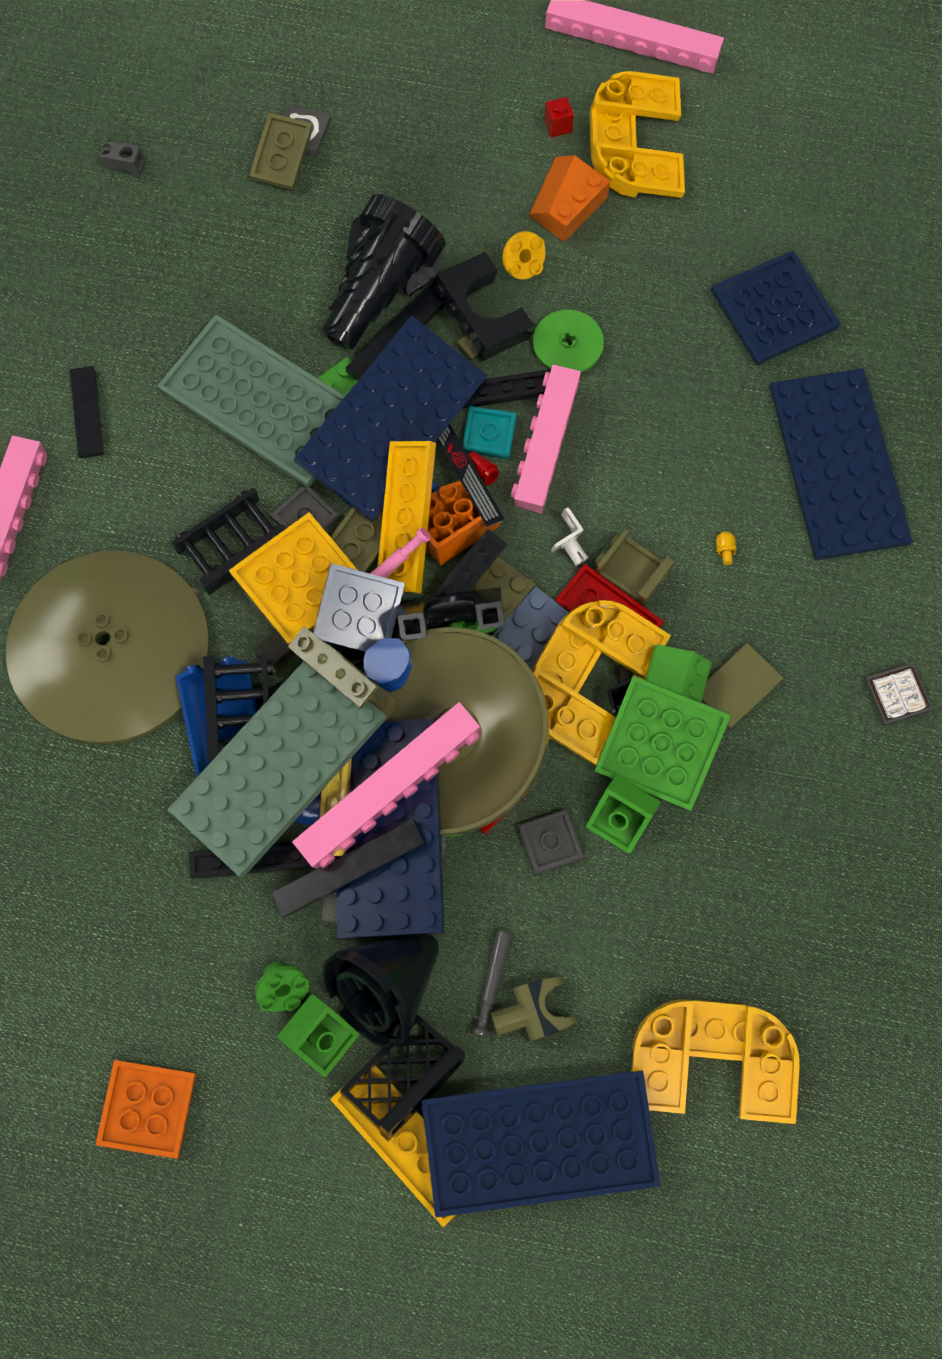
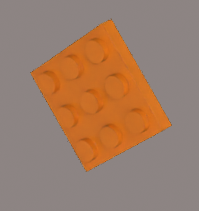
(146, 1109)

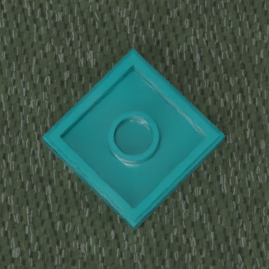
(489, 432)

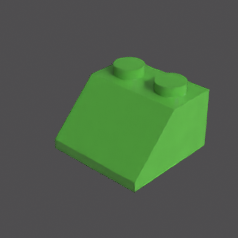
(679, 671)
(622, 814)
(318, 1035)

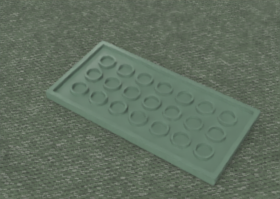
(251, 394)
(274, 768)

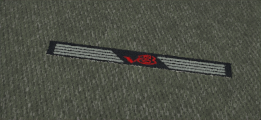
(470, 477)

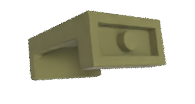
(633, 568)

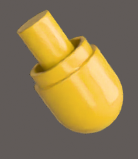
(726, 546)

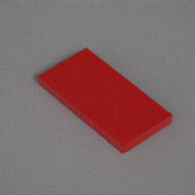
(591, 587)

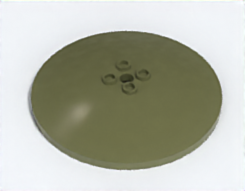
(112, 688)
(501, 698)

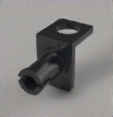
(617, 693)

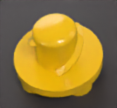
(524, 255)

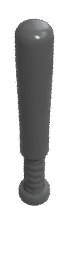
(494, 973)

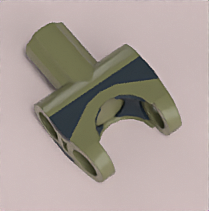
(531, 1012)

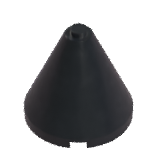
(382, 985)

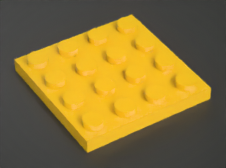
(290, 574)

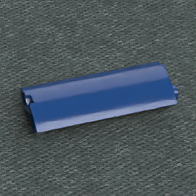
(192, 699)

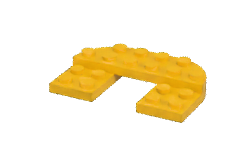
(614, 134)
(570, 658)
(719, 1032)

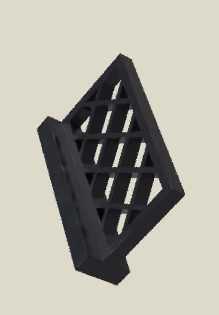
(423, 1089)

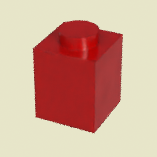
(558, 117)

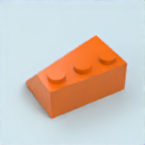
(569, 196)
(453, 522)

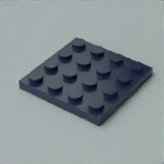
(775, 307)

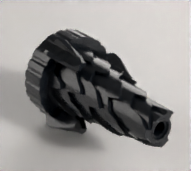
(387, 253)

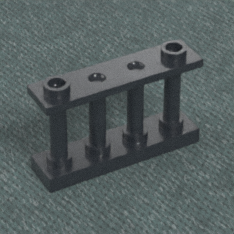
(218, 577)
(216, 696)

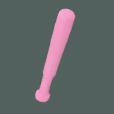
(401, 554)

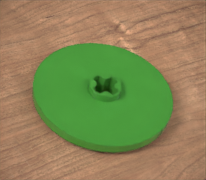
(577, 328)

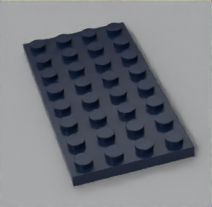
(402, 396)
(840, 464)
(408, 891)
(540, 1143)

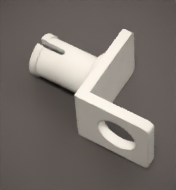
(570, 542)

